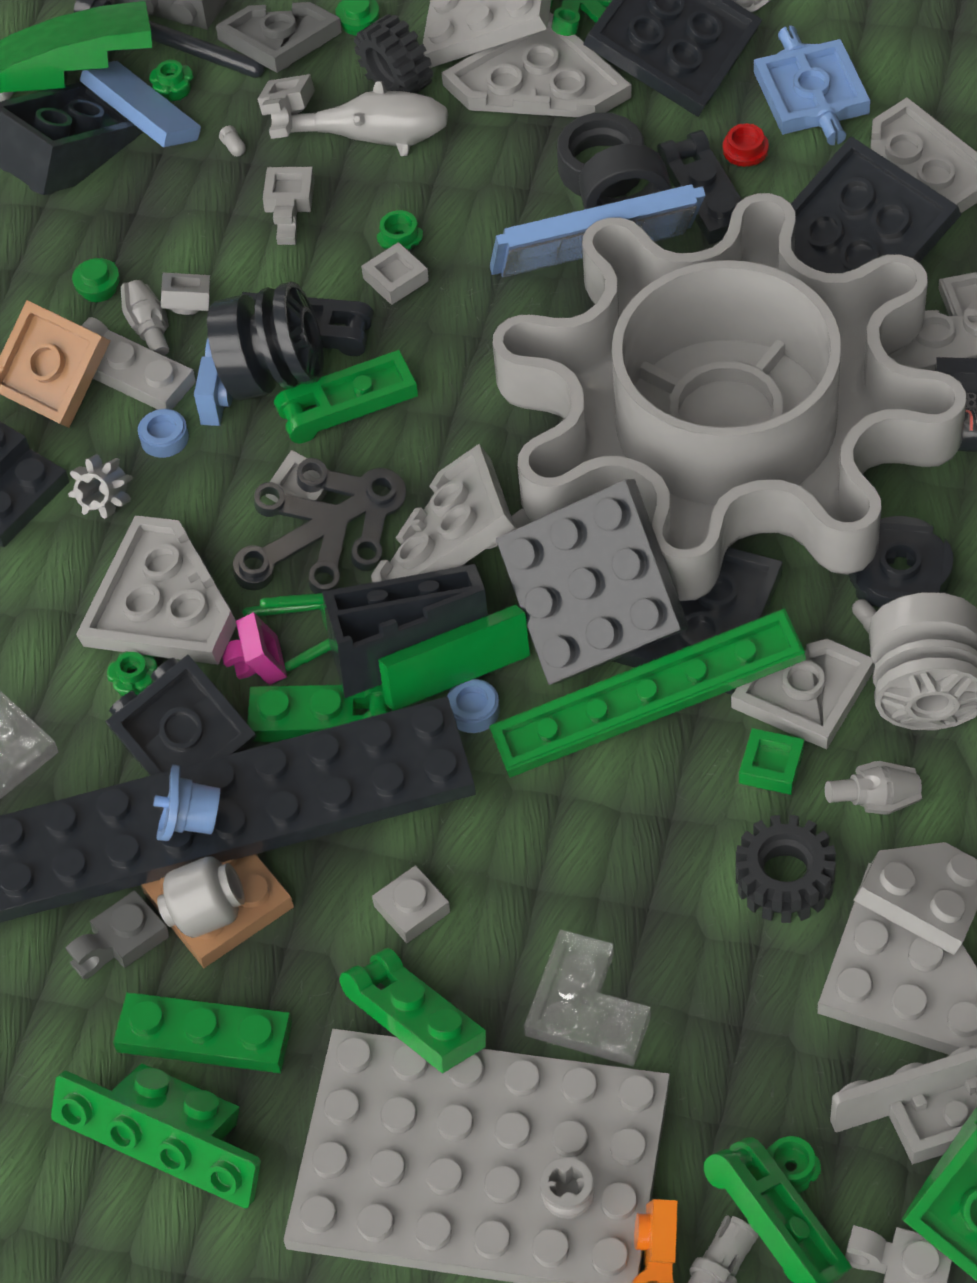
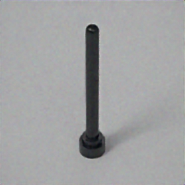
(191, 45)

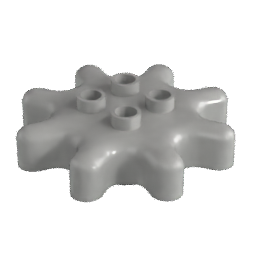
(730, 391)

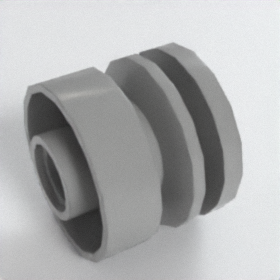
(925, 661)

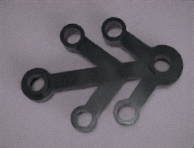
(324, 522)

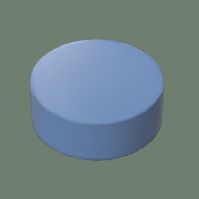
(163, 433)
(474, 705)

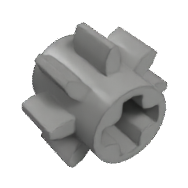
(100, 486)

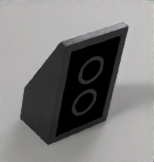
(60, 136)

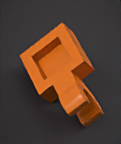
(657, 1237)

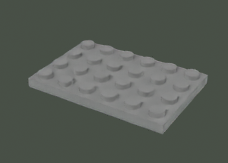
(452, 1162)

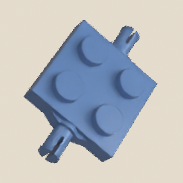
(811, 86)

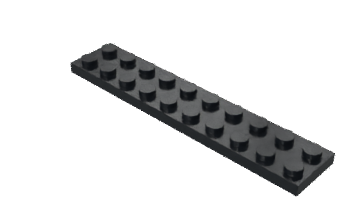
(265, 802)

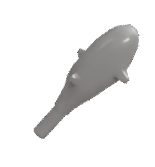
(379, 118)

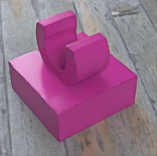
(256, 651)

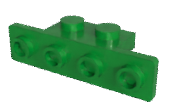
(162, 1126)

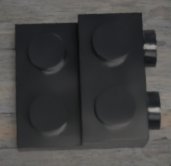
(25, 483)
(178, 720)

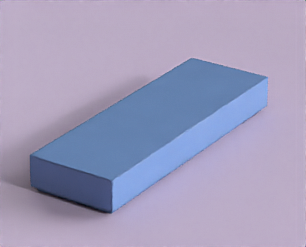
(141, 104)

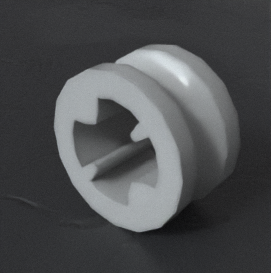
(565, 1170)

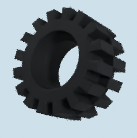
(393, 55)
(785, 841)

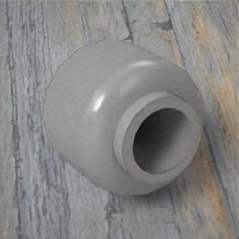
(201, 897)

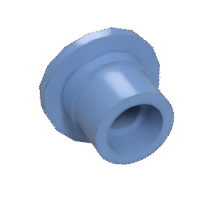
(186, 807)

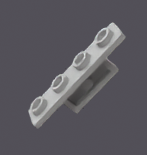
(923, 1102)

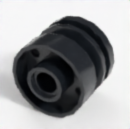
(265, 341)

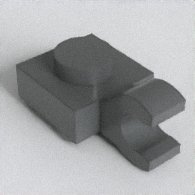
(120, 932)

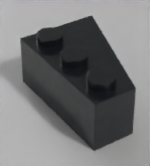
(396, 614)

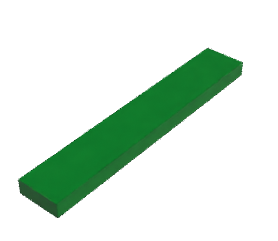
(647, 692)

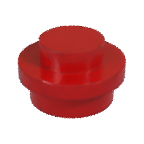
(745, 145)

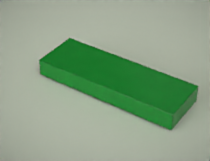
(454, 657)

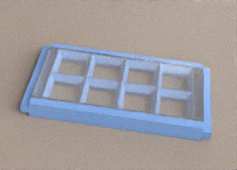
(561, 237)

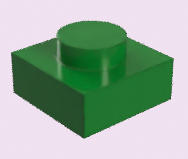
(771, 761)

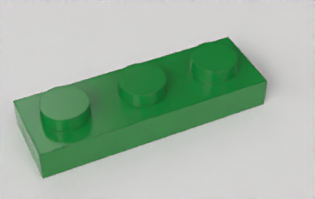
(203, 1032)

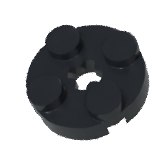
(923, 551)

